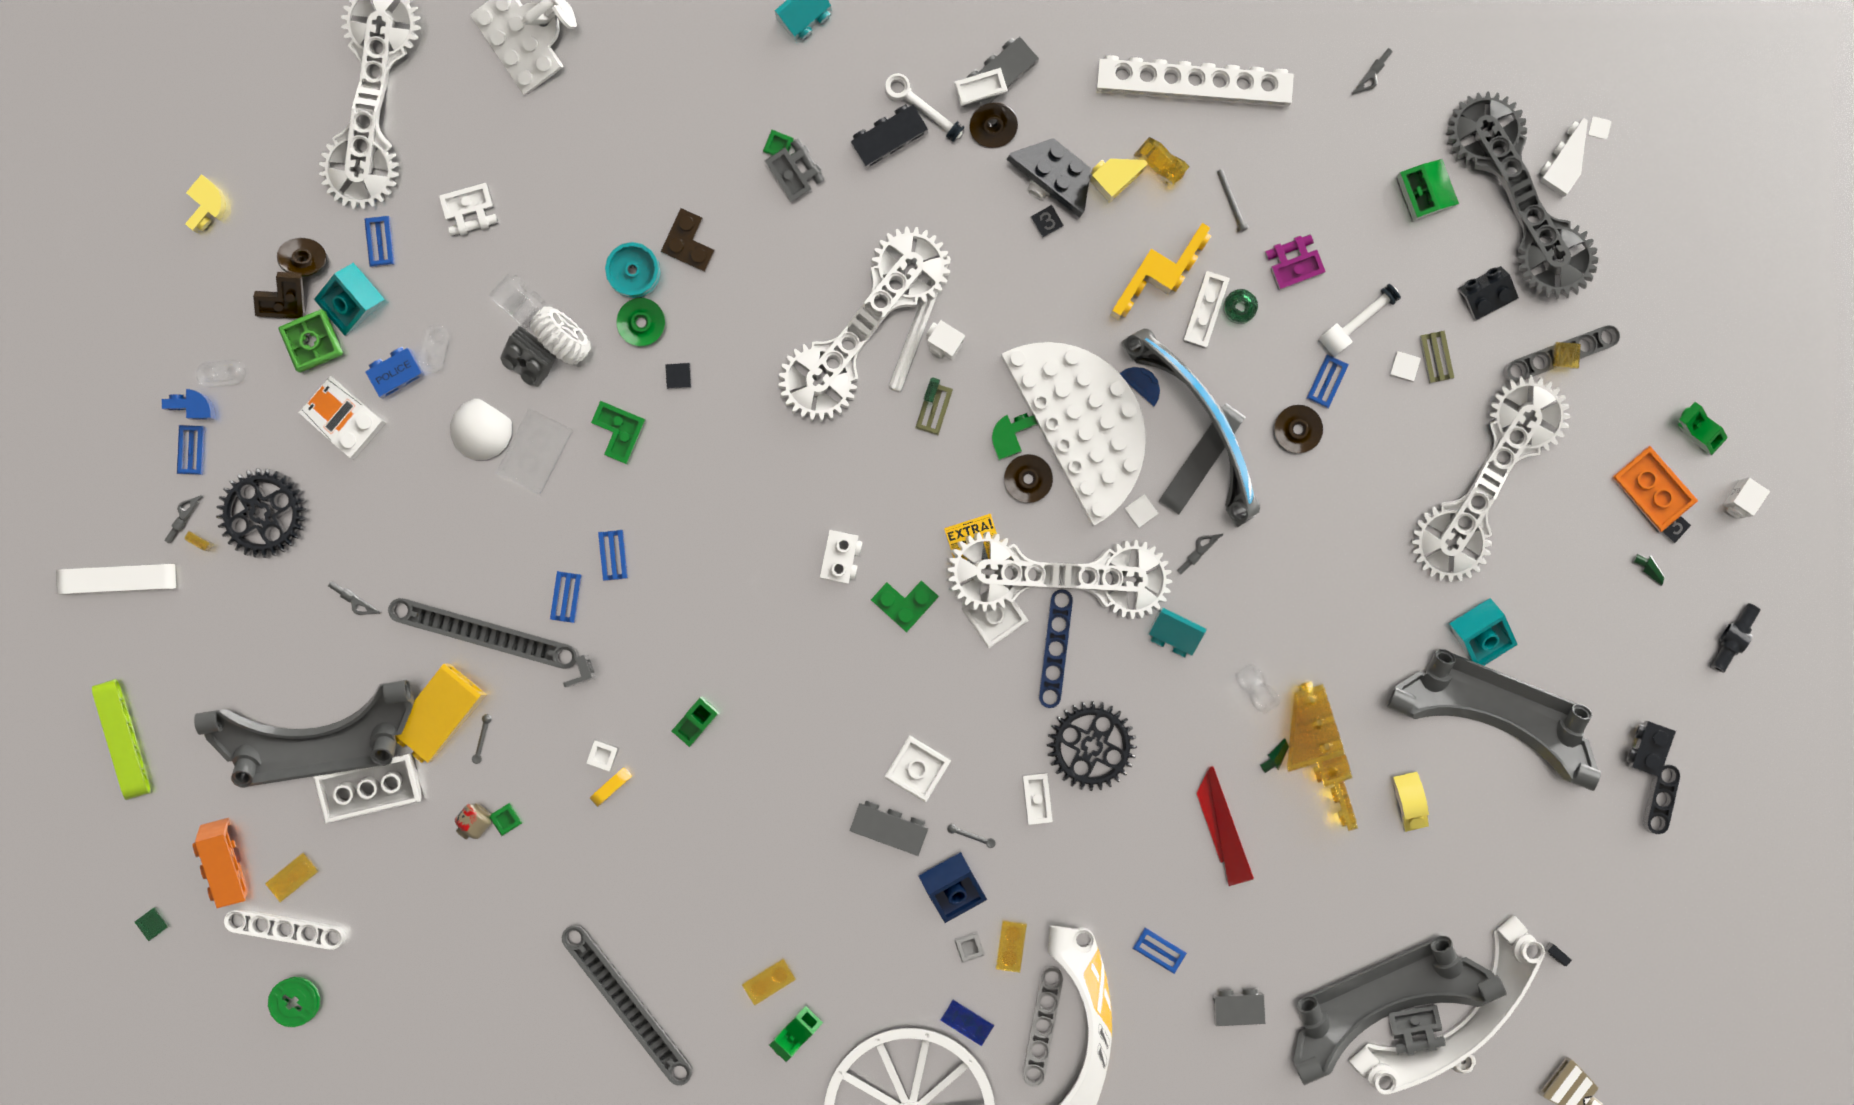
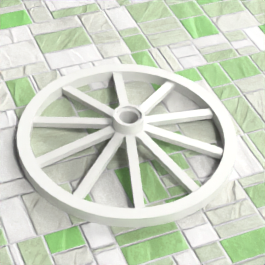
(908, 1033)

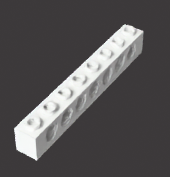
(1279, 96)

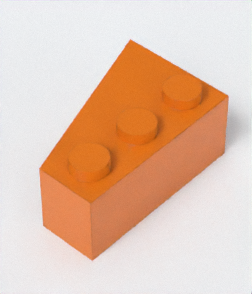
(220, 864)

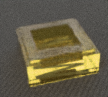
(1566, 355)
(199, 541)

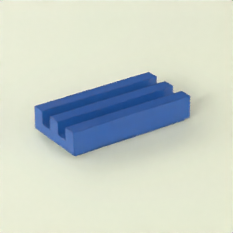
(381, 262)
(1318, 400)
(200, 450)
(610, 534)
(562, 617)
(1141, 939)

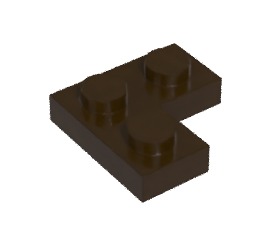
(681, 242)
(286, 302)

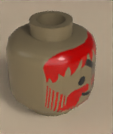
(472, 821)

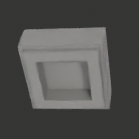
(969, 947)

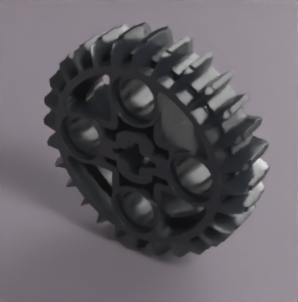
(267, 523)
(1069, 770)

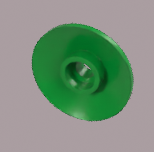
(631, 313)

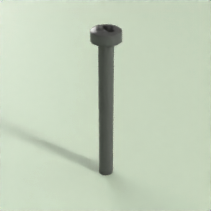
(1242, 227)

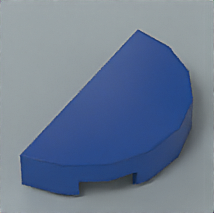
(1143, 383)

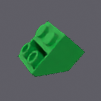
(1427, 189)

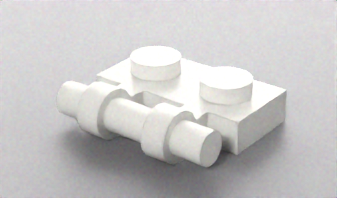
(465, 202)

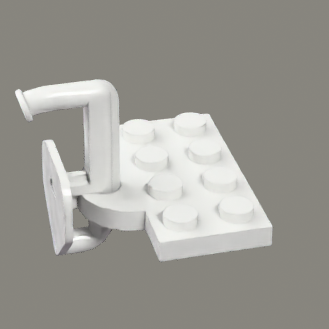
(520, 38)

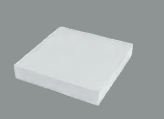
(995, 624)
(917, 768)

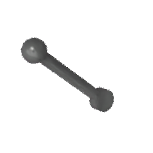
(476, 759)
(990, 843)

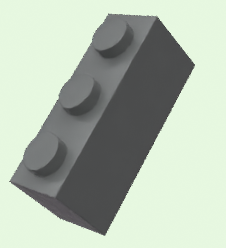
(1014, 62)
(889, 828)

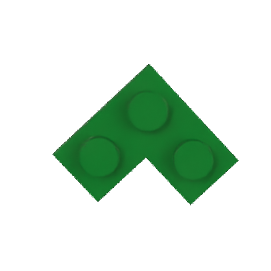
(625, 429)
(905, 610)

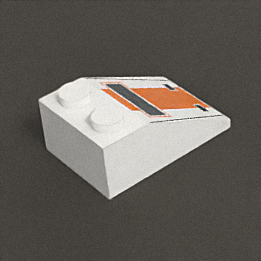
(342, 418)

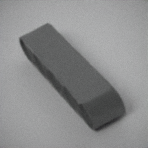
(1593, 337)
(1198, 463)

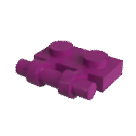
(1296, 269)

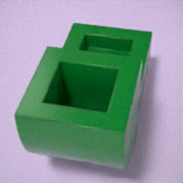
(695, 721)

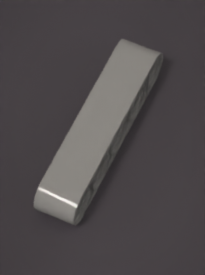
(1042, 1038)

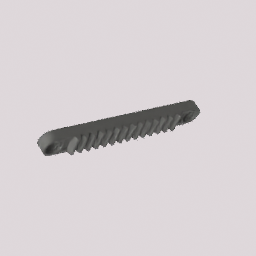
(482, 633)
(627, 1005)

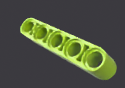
(121, 739)

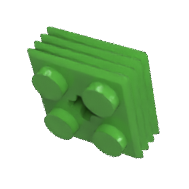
(319, 327)

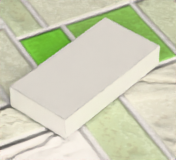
(980, 87)

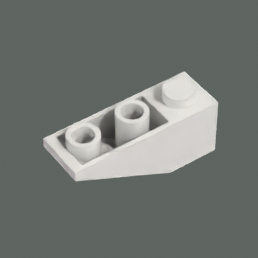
(1567, 164)

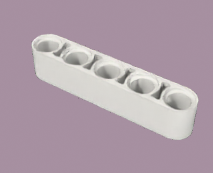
(116, 579)
(273, 929)

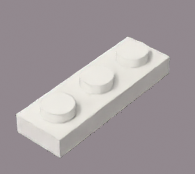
(1206, 309)

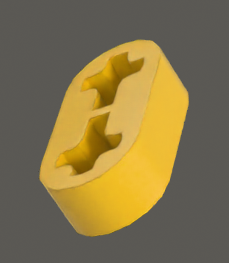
(610, 787)

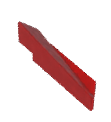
(1223, 829)

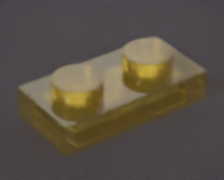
(292, 877)
(1011, 946)
(768, 981)

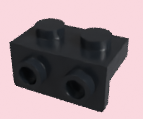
(1489, 292)
(1651, 748)

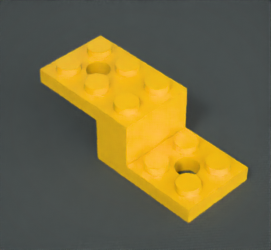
(1161, 272)

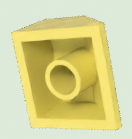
(1116, 175)

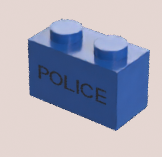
(394, 372)

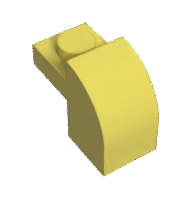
(211, 203)
(1411, 801)

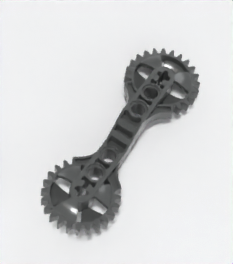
(1522, 195)

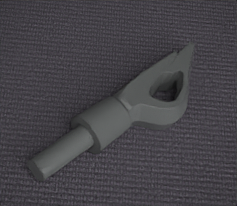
(1371, 74)
(183, 516)
(1194, 557)
(354, 600)

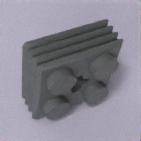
(527, 357)

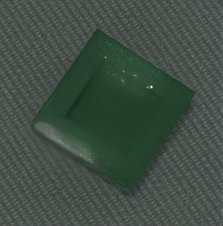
(931, 390)
(152, 924)

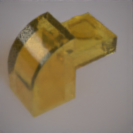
(1161, 162)

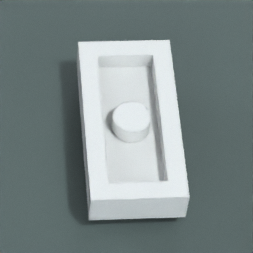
(1037, 798)

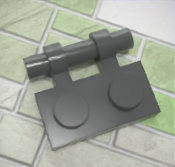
(787, 172)
(1416, 1022)

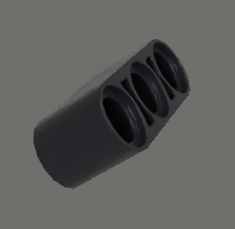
(1665, 811)

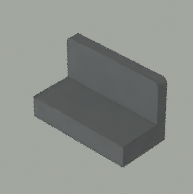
(586, 671)

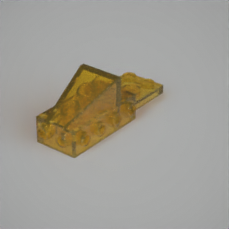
(1308, 746)

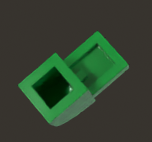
(1701, 428)
(1004, 437)
(795, 1034)

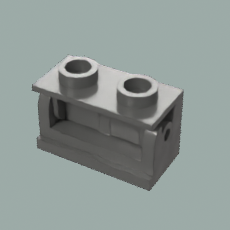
(1239, 1008)

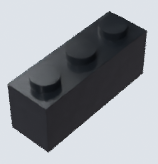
(888, 135)

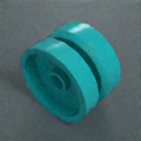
(628, 256)

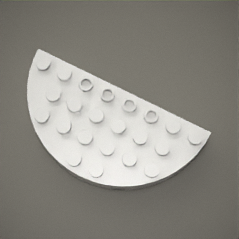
(1086, 420)

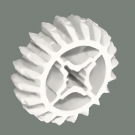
(560, 335)

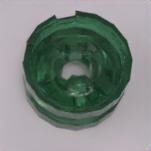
(1235, 315)

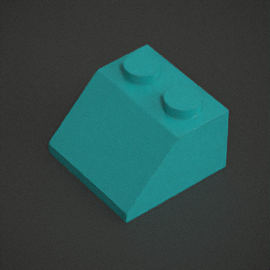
(801, 15)
(349, 298)
(1176, 632)
(1484, 633)

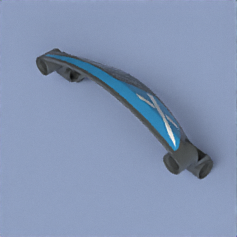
(1147, 350)

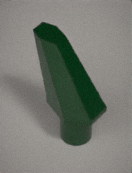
(1650, 568)
(1276, 757)

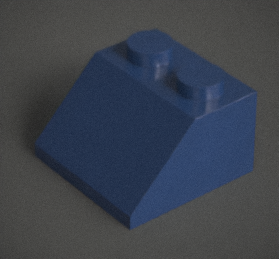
(952, 887)

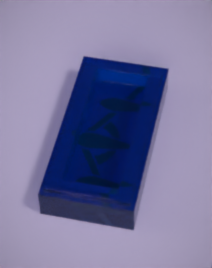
(967, 1022)

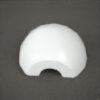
(480, 430)

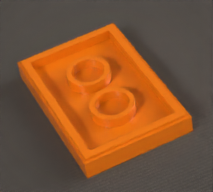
(1655, 489)

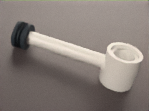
(953, 130)
(1338, 338)

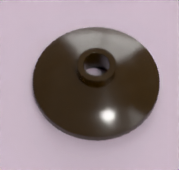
(993, 134)
(301, 256)
(1311, 428)
(1031, 465)

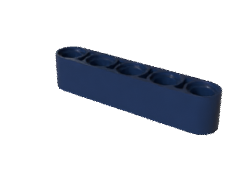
(1054, 636)

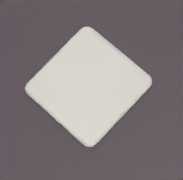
(1600, 127)

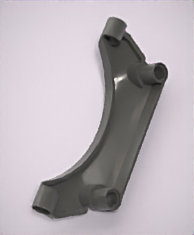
(1531, 714)
(281, 754)
(1411, 979)

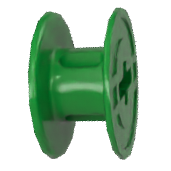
(280, 1006)

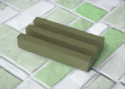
(1441, 377)
(927, 428)

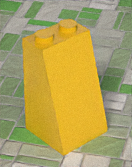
(439, 712)

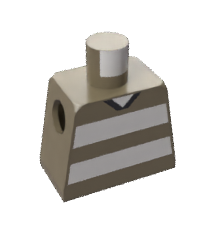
(1570, 1086)

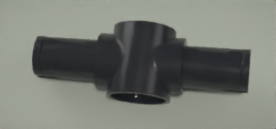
(1736, 638)

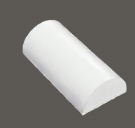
(368, 789)

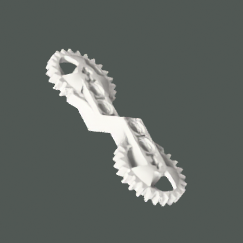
(369, 102)
(864, 324)
(1490, 478)
(1059, 575)

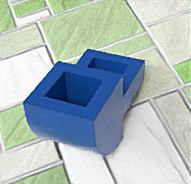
(196, 405)

